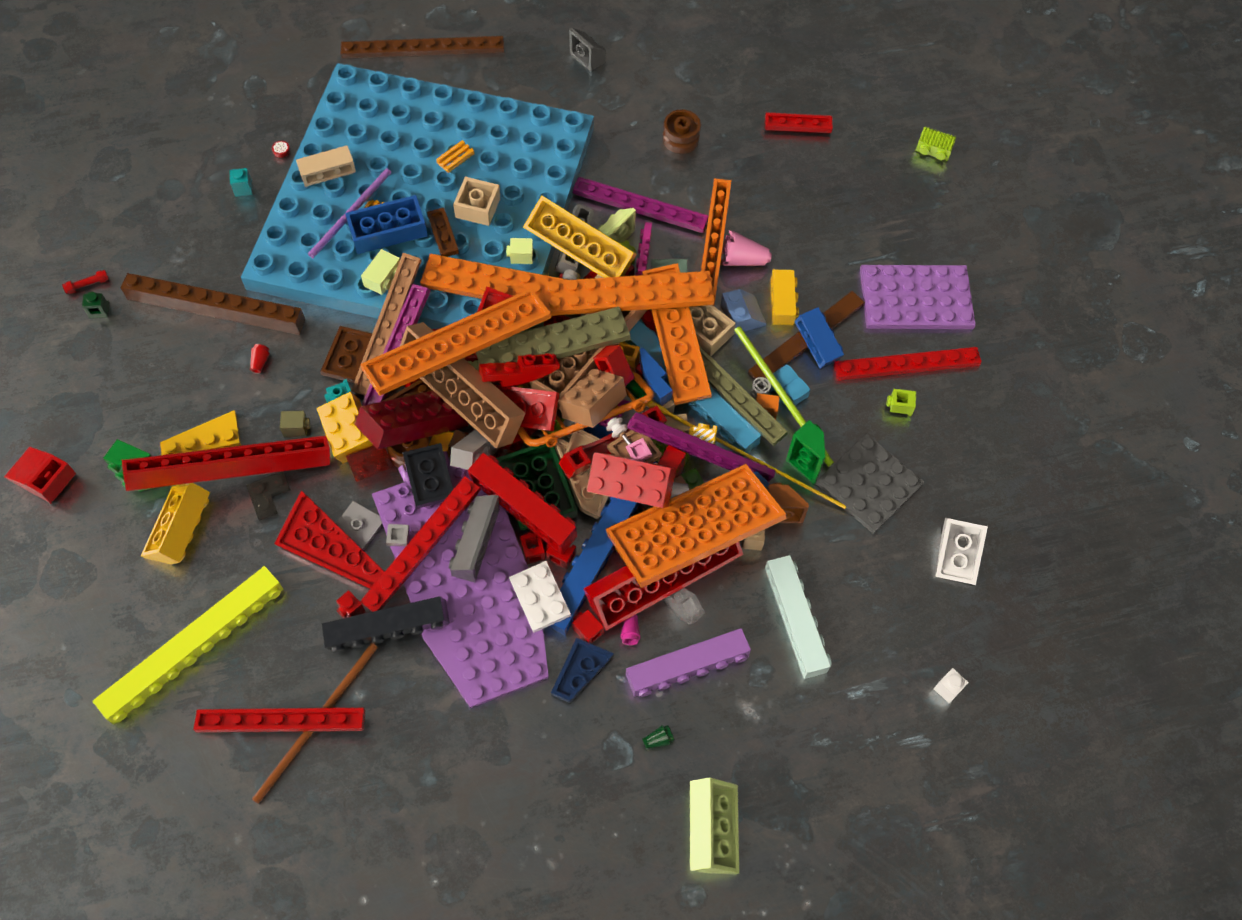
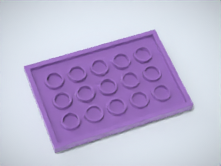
(917, 297)

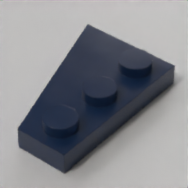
(579, 669)

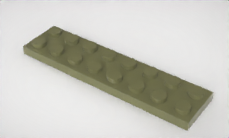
(561, 338)

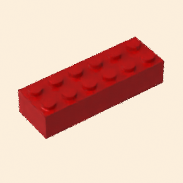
(523, 503)

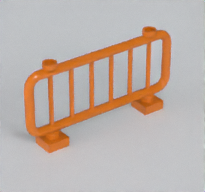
(551, 439)

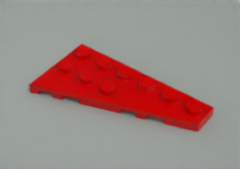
(320, 540)

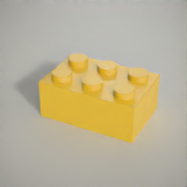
(340, 428)

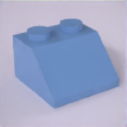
(742, 309)

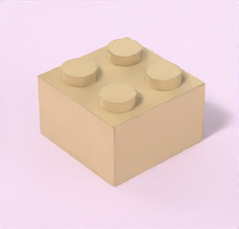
(477, 201)

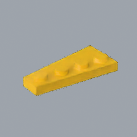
(214, 434)

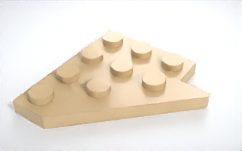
(588, 502)

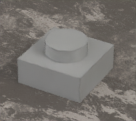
(397, 535)

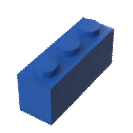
(819, 337)

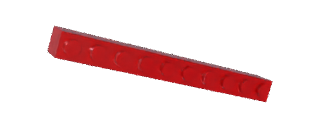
(225, 463)

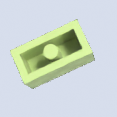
(380, 272)

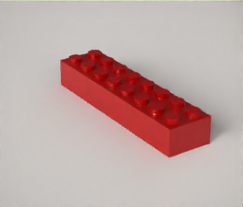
(621, 597)

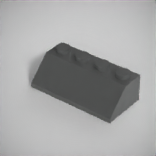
(475, 538)

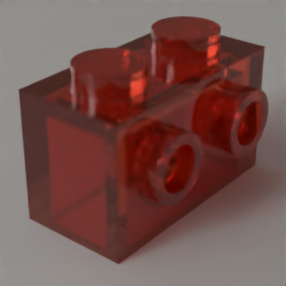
(368, 462)

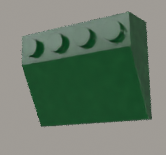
(543, 474)

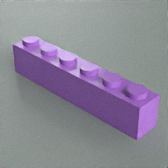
(688, 662)

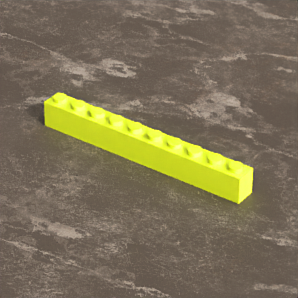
(187, 646)

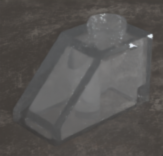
(685, 605)

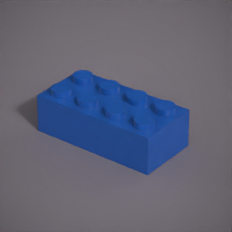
(386, 224)

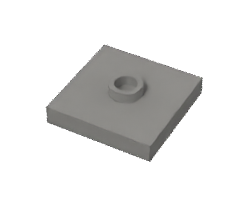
(360, 524)

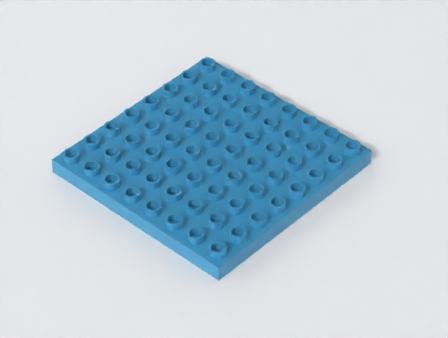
(405, 128)

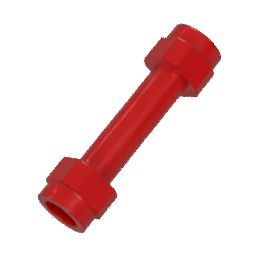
(70, 288)

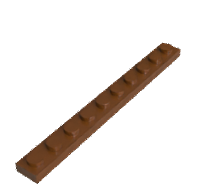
(422, 47)

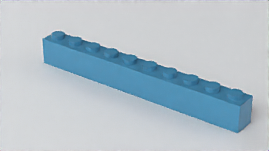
(713, 410)

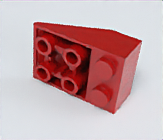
(41, 474)

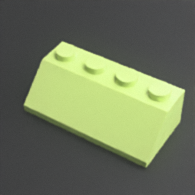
(714, 826)

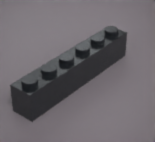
(385, 623)

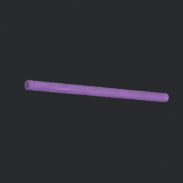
(341, 222)

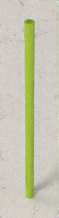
(776, 385)

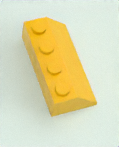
(176, 523)

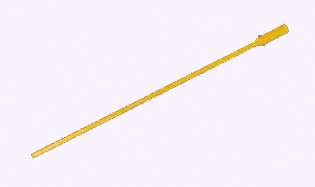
(651, 404)

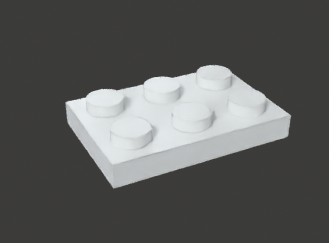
(539, 596)

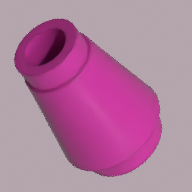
(630, 631)

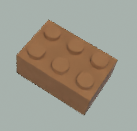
(592, 397)

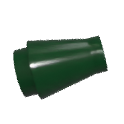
(660, 737)

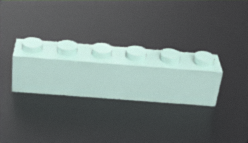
(798, 617)

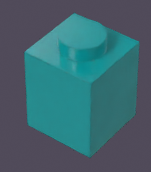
(241, 182)

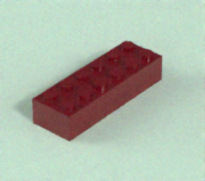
(407, 419)

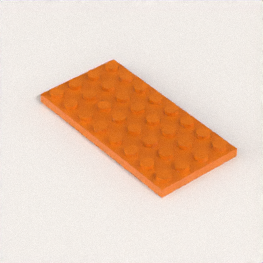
(695, 525)

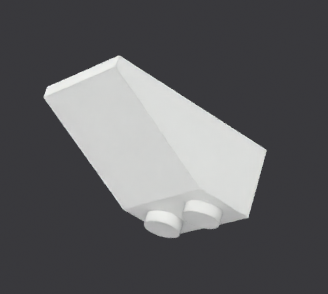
(960, 551)

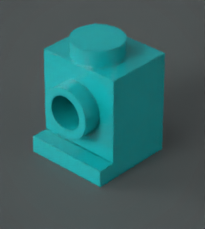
(337, 390)

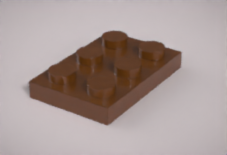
(346, 354)

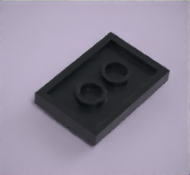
(428, 475)

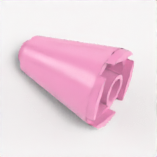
(743, 251)

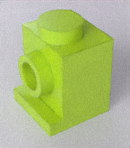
(902, 401)

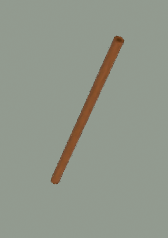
(306, 735)

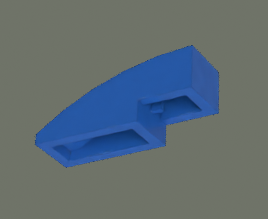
(655, 378)

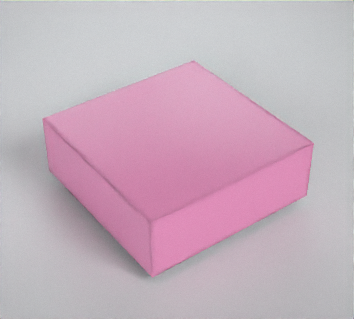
(639, 450)

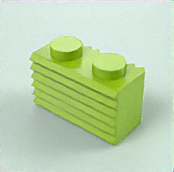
(935, 144)

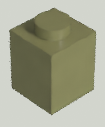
(294, 423)

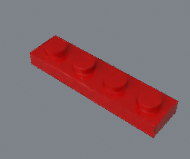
(798, 122)

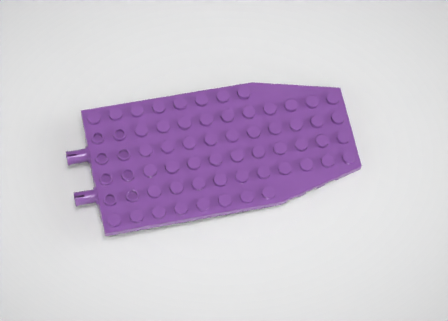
(489, 640)

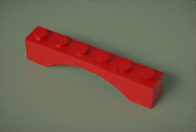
(581, 458)

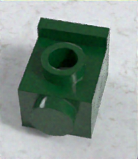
(95, 300)

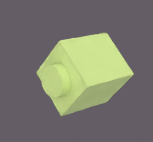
(520, 250)

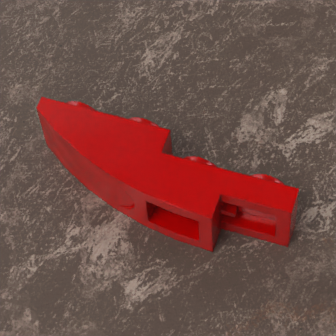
(525, 370)

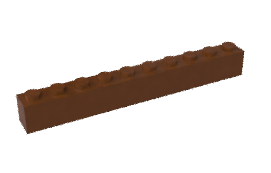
(213, 303)

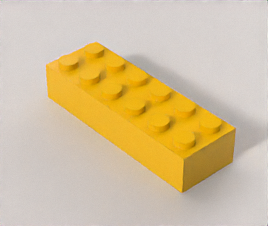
(579, 239)

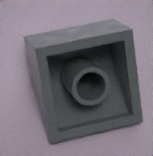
(586, 49)

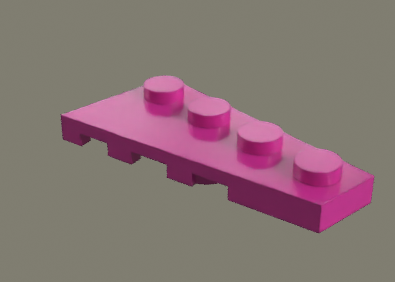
(643, 248)

